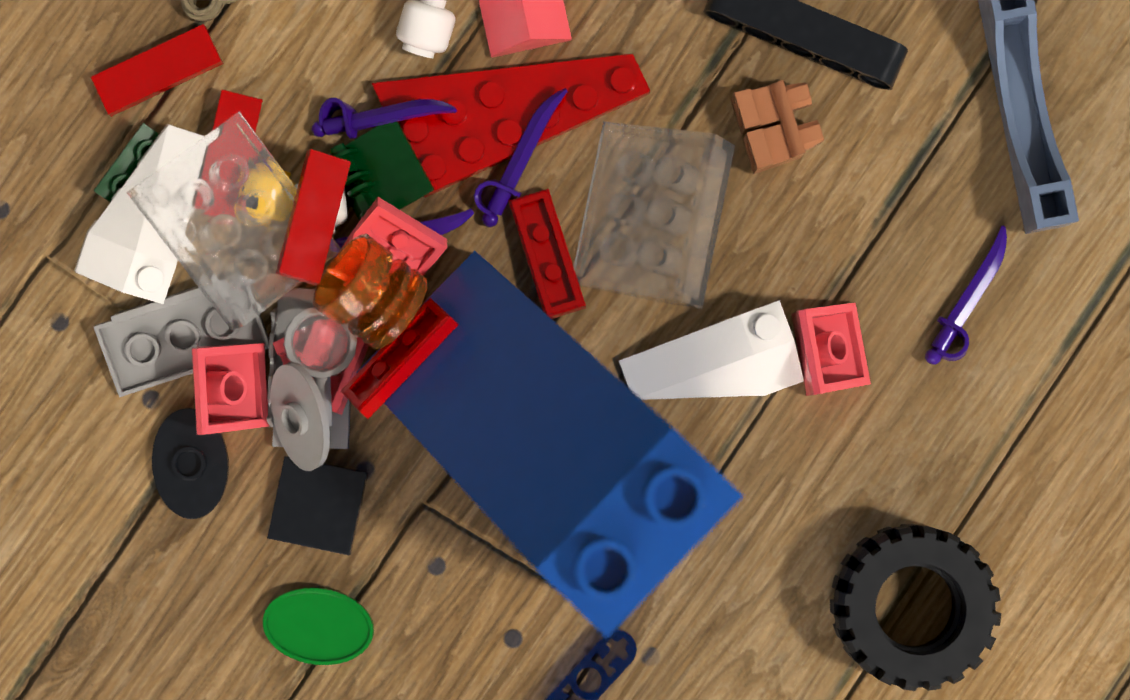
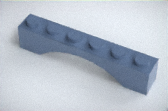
(1037, 166)

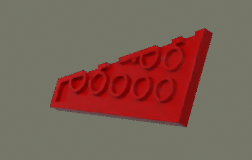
(498, 106)

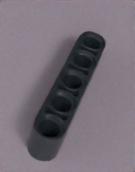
(815, 37)

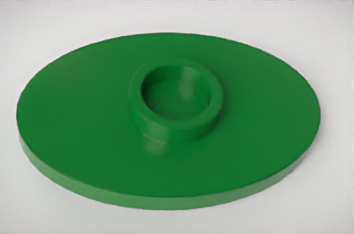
(318, 626)

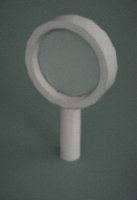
(320, 348)

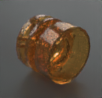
(370, 291)

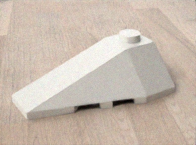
(122, 244)
(729, 359)

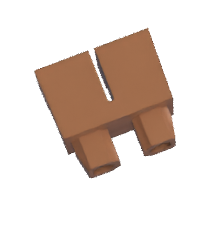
(771, 107)

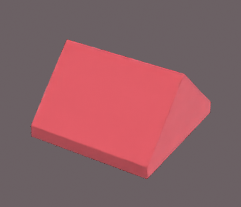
(523, 24)
(830, 348)
(230, 387)

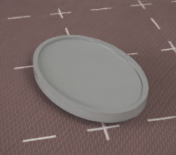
(300, 416)

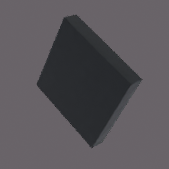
(318, 507)

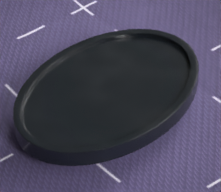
(189, 467)

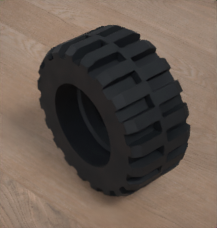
(970, 618)

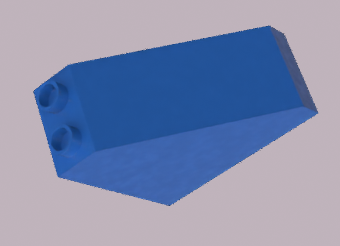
(558, 449)

